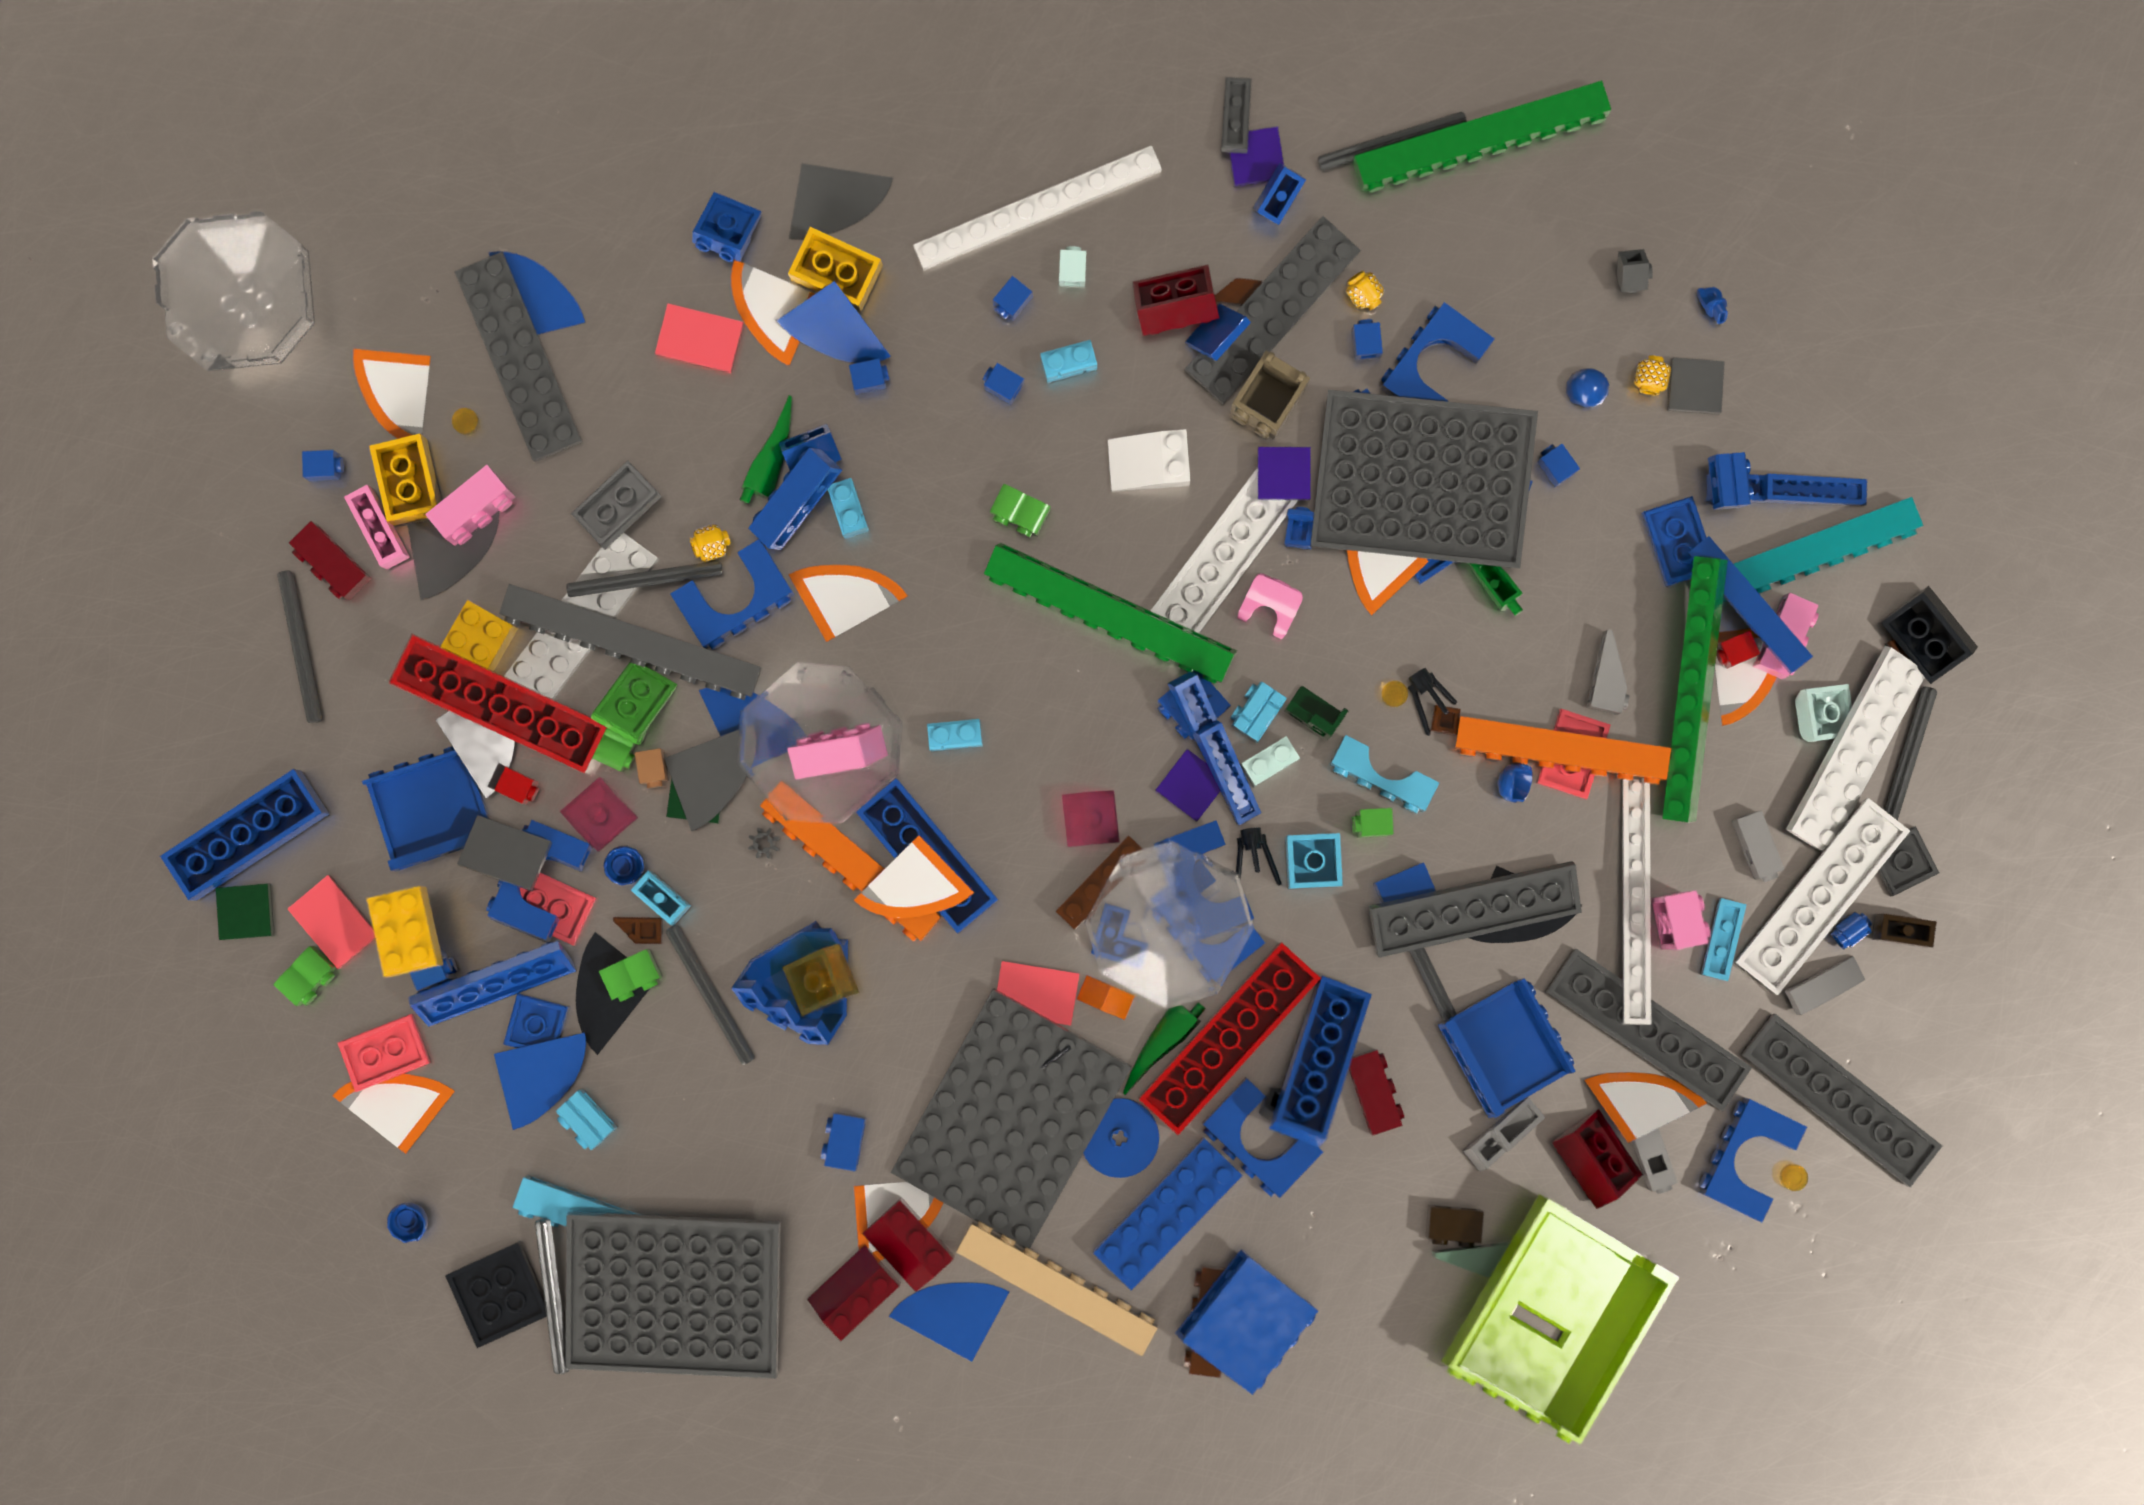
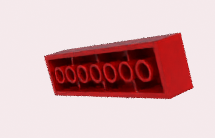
(497, 703)
(1229, 1038)

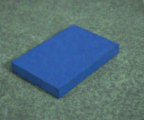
(1673, 533)

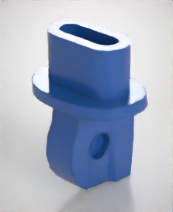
(1713, 303)

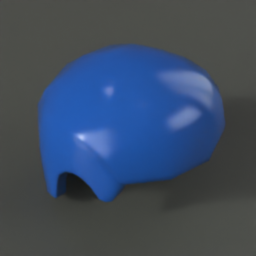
(1587, 387)
(1515, 782)
(623, 865)
(407, 1222)

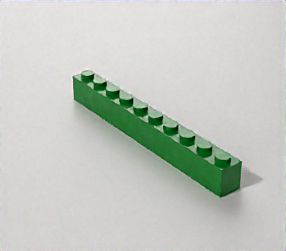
(1482, 136)
(1110, 612)
(1695, 689)

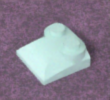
(1822, 711)

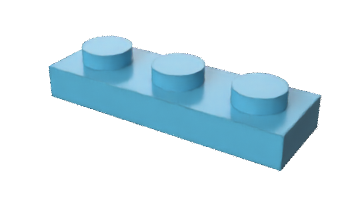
(1723, 939)

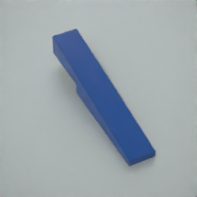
(1804, 490)
(1756, 611)
(1215, 746)

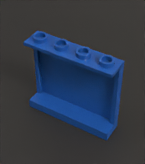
(425, 807)
(1507, 1047)
(1246, 1322)

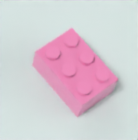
(471, 506)
(837, 750)
(1680, 920)

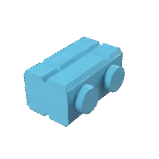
(1068, 361)
(848, 508)
(1258, 711)
(954, 735)
(661, 898)
(585, 1120)

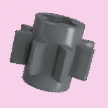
(757, 846)

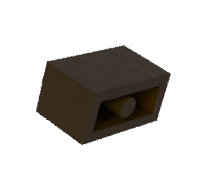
(1904, 930)
(1454, 1224)

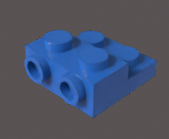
(725, 227)
(1170, 708)

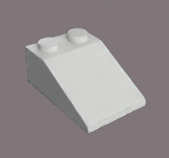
(1149, 461)

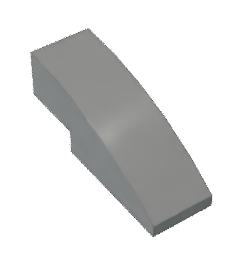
(1824, 986)
(1504, 1134)

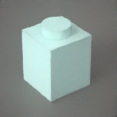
(1072, 267)

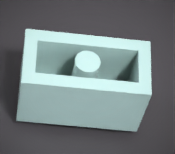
(1270, 761)

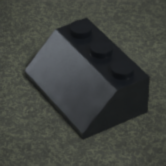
(1929, 634)

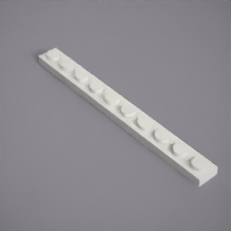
(1037, 207)
(1636, 901)

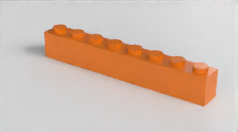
(1562, 748)
(847, 859)

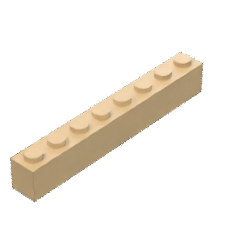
(1057, 1288)

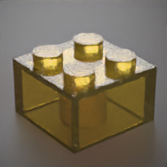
(820, 979)

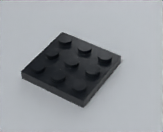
(497, 1294)

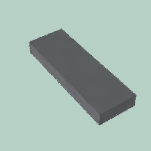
(1236, 115)

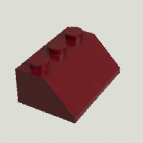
(1175, 300)
(1597, 1159)
(909, 1245)
(853, 1292)

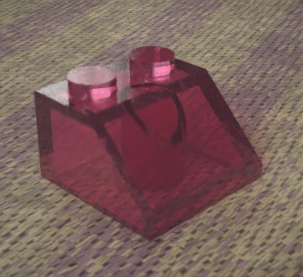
(599, 814)
(1090, 818)

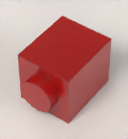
(1737, 650)
(517, 786)

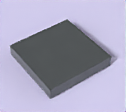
(1696, 385)
(1908, 864)

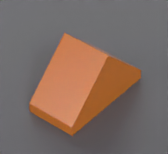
(1105, 997)

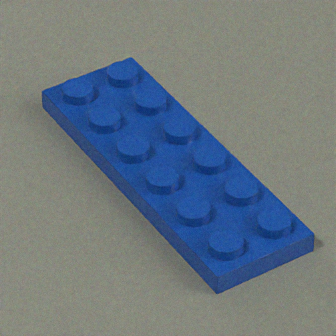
(492, 983)

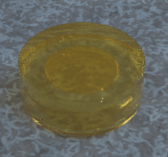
(465, 421)
(1394, 694)
(1793, 1177)

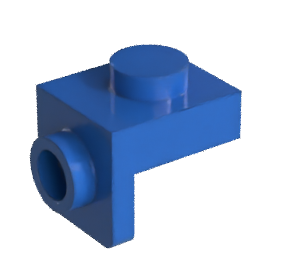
(1299, 528)

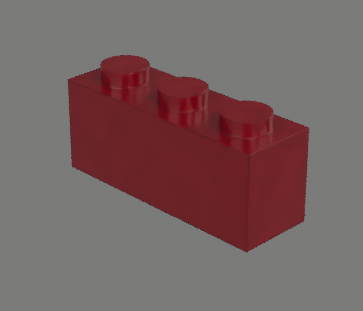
(329, 561)
(1375, 1092)

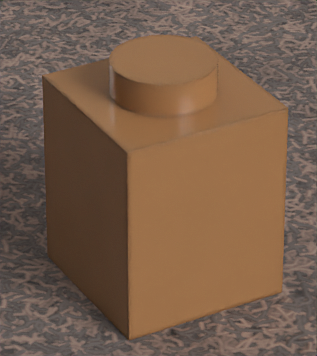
(651, 767)

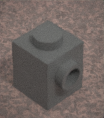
(1633, 270)

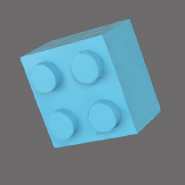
(1313, 861)

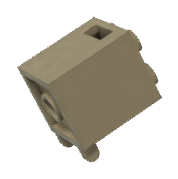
(1273, 392)

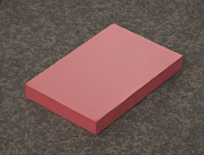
(699, 338)
(1566, 781)
(565, 902)
(333, 921)
(1040, 989)
(384, 1052)

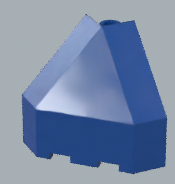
(767, 988)

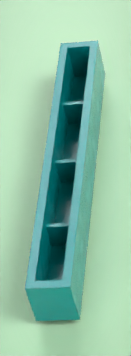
(1831, 545)

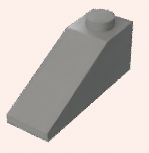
(1608, 682)

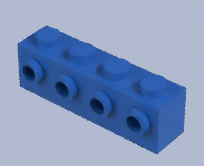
(794, 498)

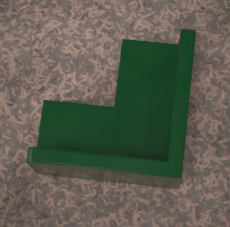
(1315, 713)

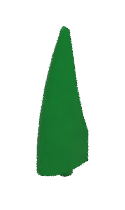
(768, 463)
(1499, 587)
(1169, 1033)

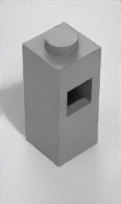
(1758, 846)
(1654, 1162)

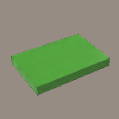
(634, 701)

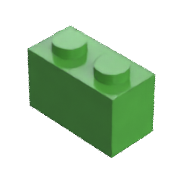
(1373, 823)

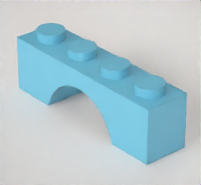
(1353, 759)

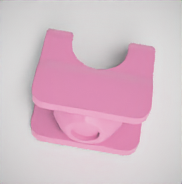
(1275, 594)

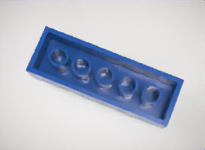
(898, 821)
(244, 835)
(1320, 1061)
(1167, 1213)

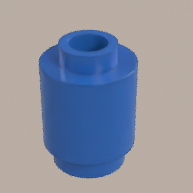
(1851, 930)

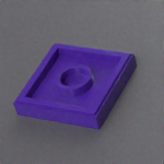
(1261, 159)
(1284, 473)
(1189, 785)

